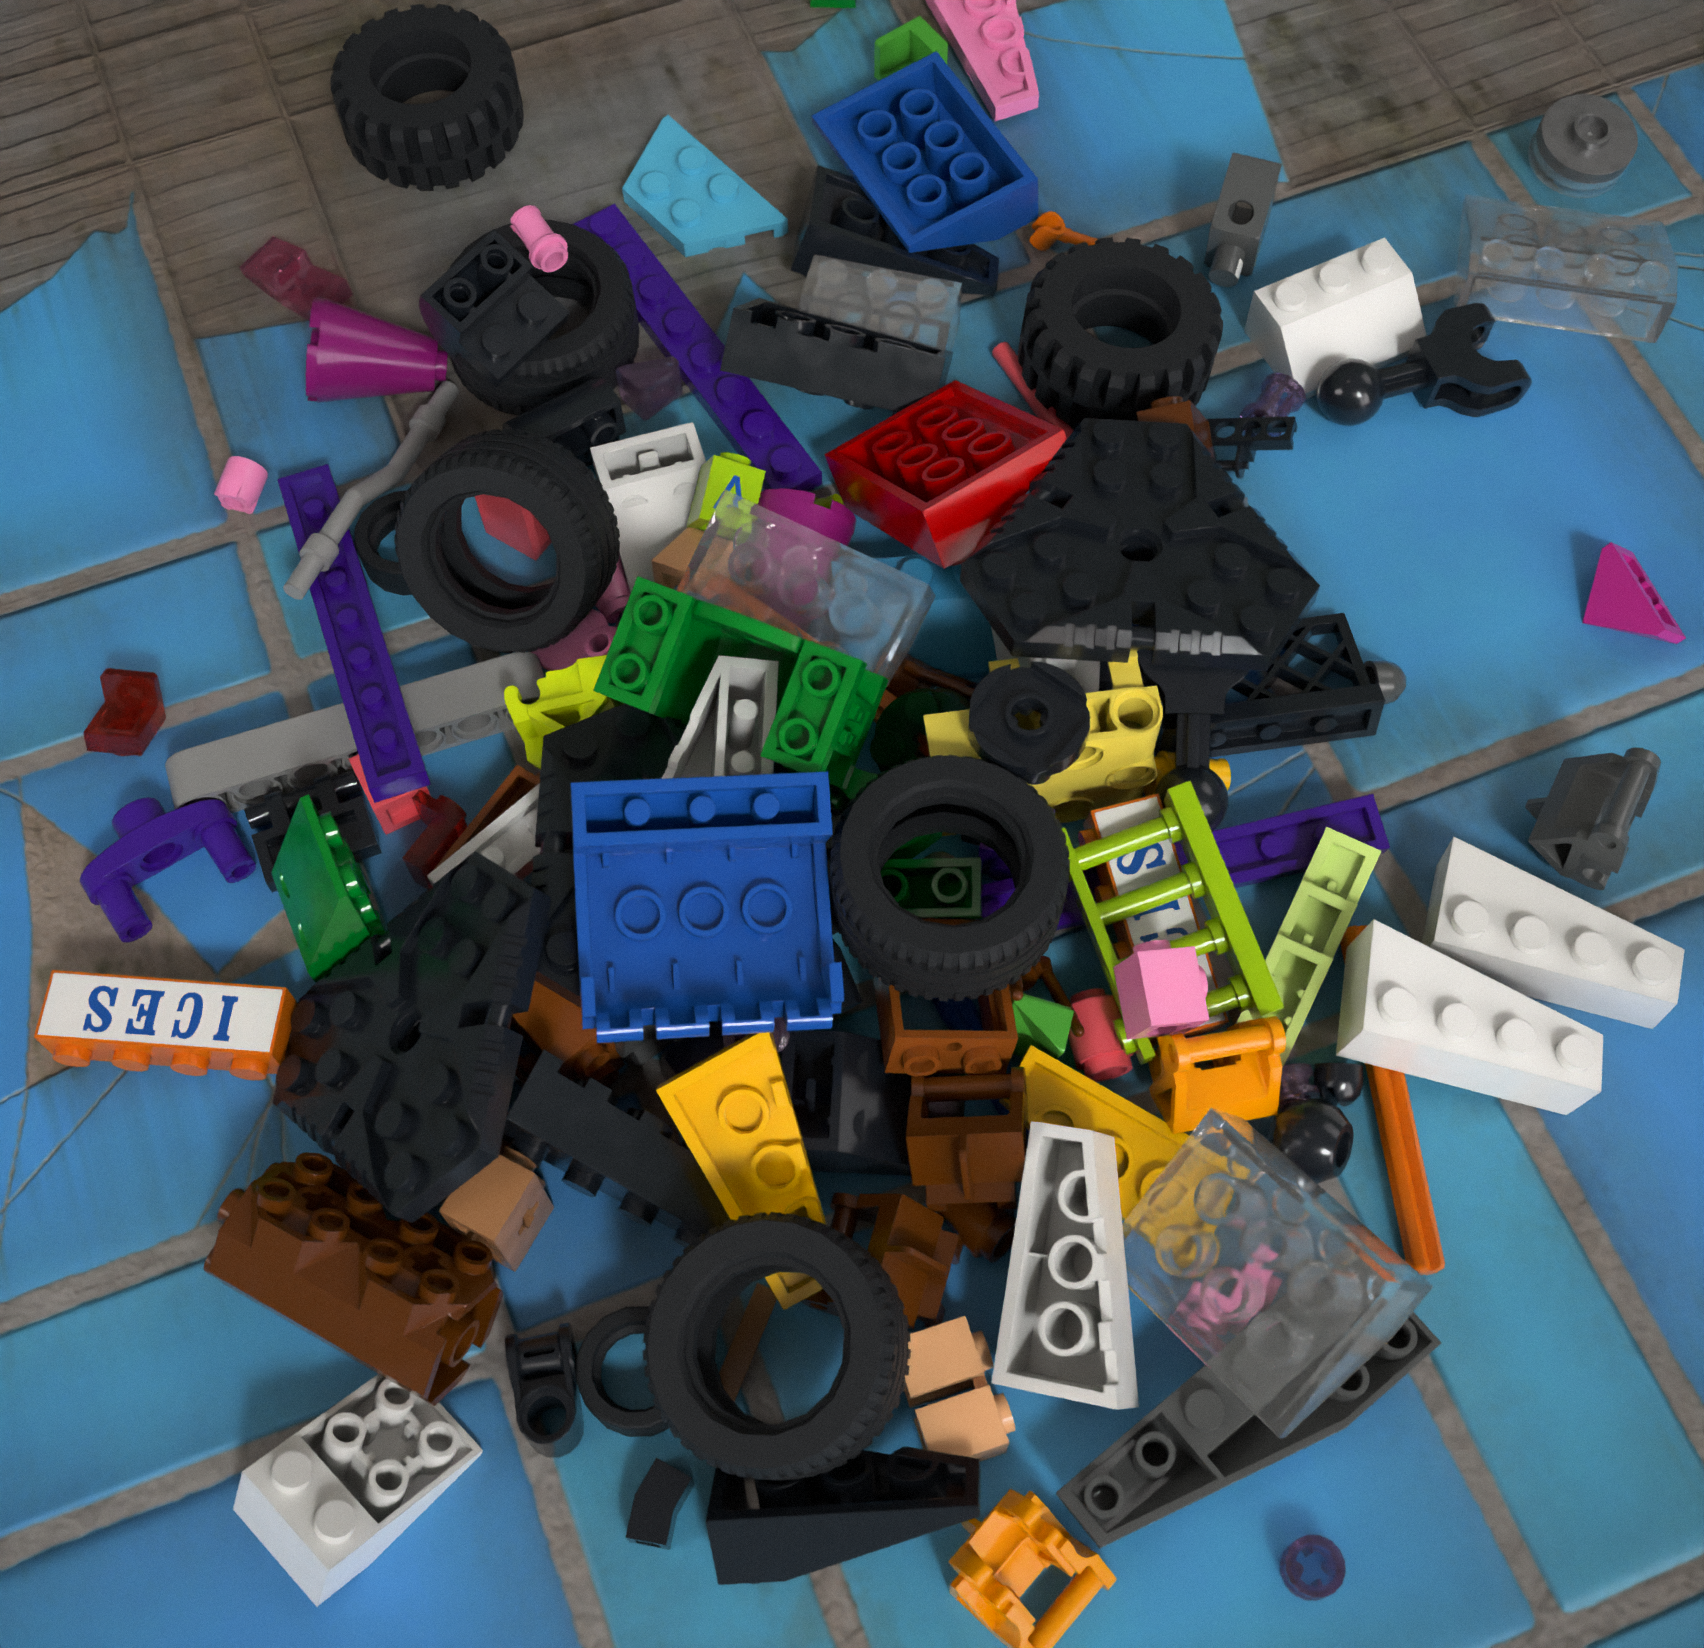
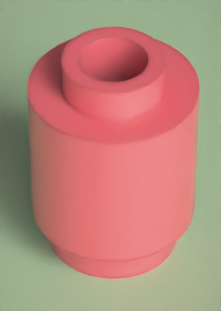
(1099, 1048)

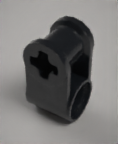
(542, 1379)

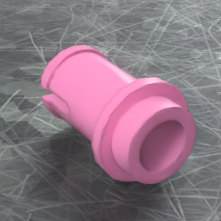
(545, 248)

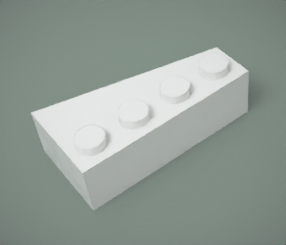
(1548, 940)
(1459, 1027)
(1067, 1275)

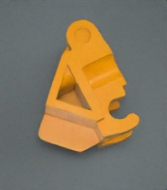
(1242, 1079)
(1005, 1559)

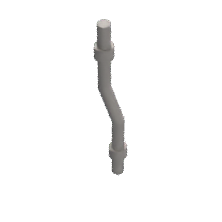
(322, 547)

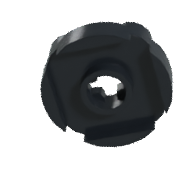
(1036, 752)

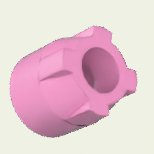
(241, 484)

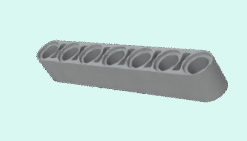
(292, 752)

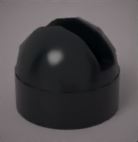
(1338, 1082)

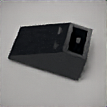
(848, 1105)

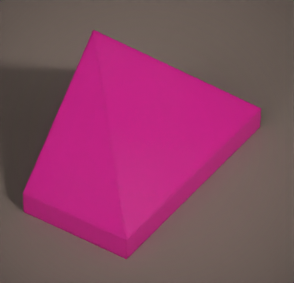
(1627, 600)

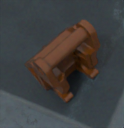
(973, 1155)
(908, 1247)

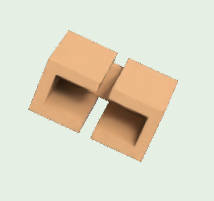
(946, 1362)

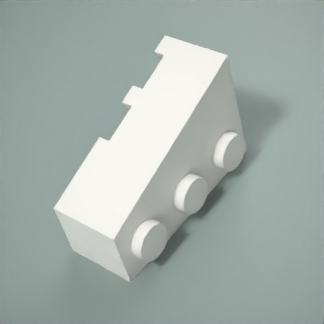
(729, 722)

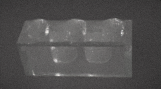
(884, 300)

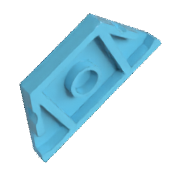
(695, 196)

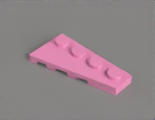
(992, 51)

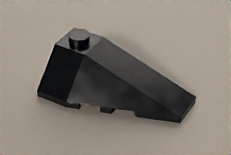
(848, 227)
(810, 1523)

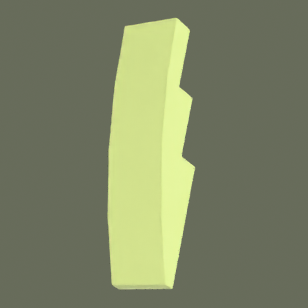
(1316, 926)

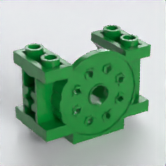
(673, 641)

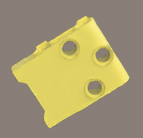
(1117, 752)

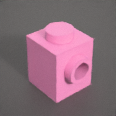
(1161, 990)

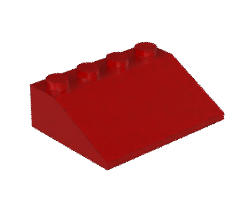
(943, 469)

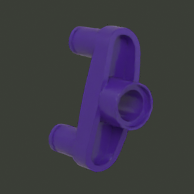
(151, 843)

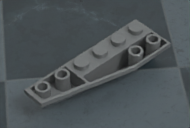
(1211, 1439)

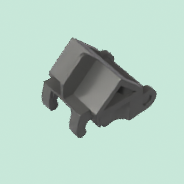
(1590, 812)

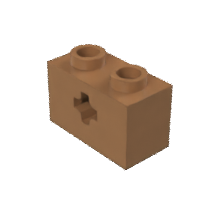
(501, 1207)

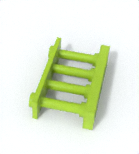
(1201, 877)

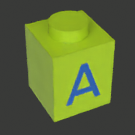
(719, 474)

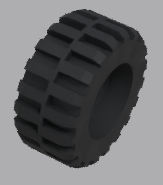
(421, 54)
(1126, 289)

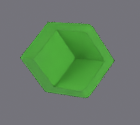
(905, 46)

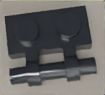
(278, 809)

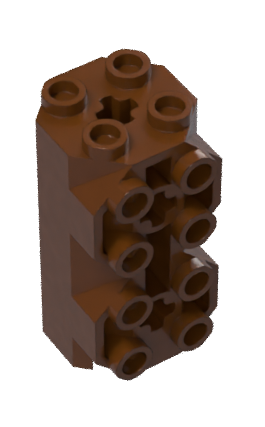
(369, 1286)

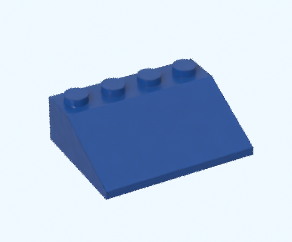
(931, 159)

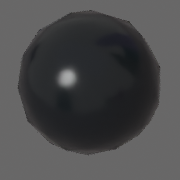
(1313, 1137)

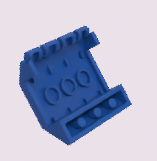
(704, 905)

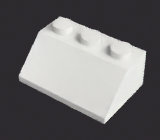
(1337, 311)

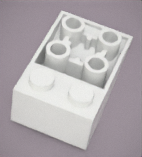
(651, 491)
(351, 1483)

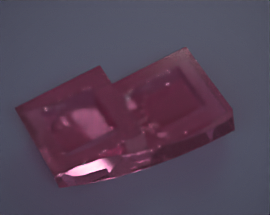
(291, 278)

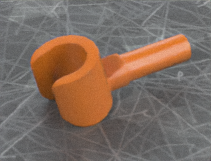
(1050, 228)

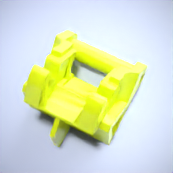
(563, 700)

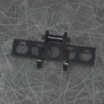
(1250, 442)

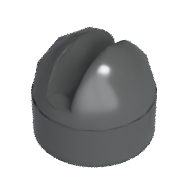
(1389, 676)

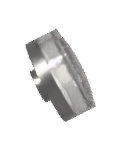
(1582, 145)

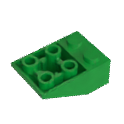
(323, 891)

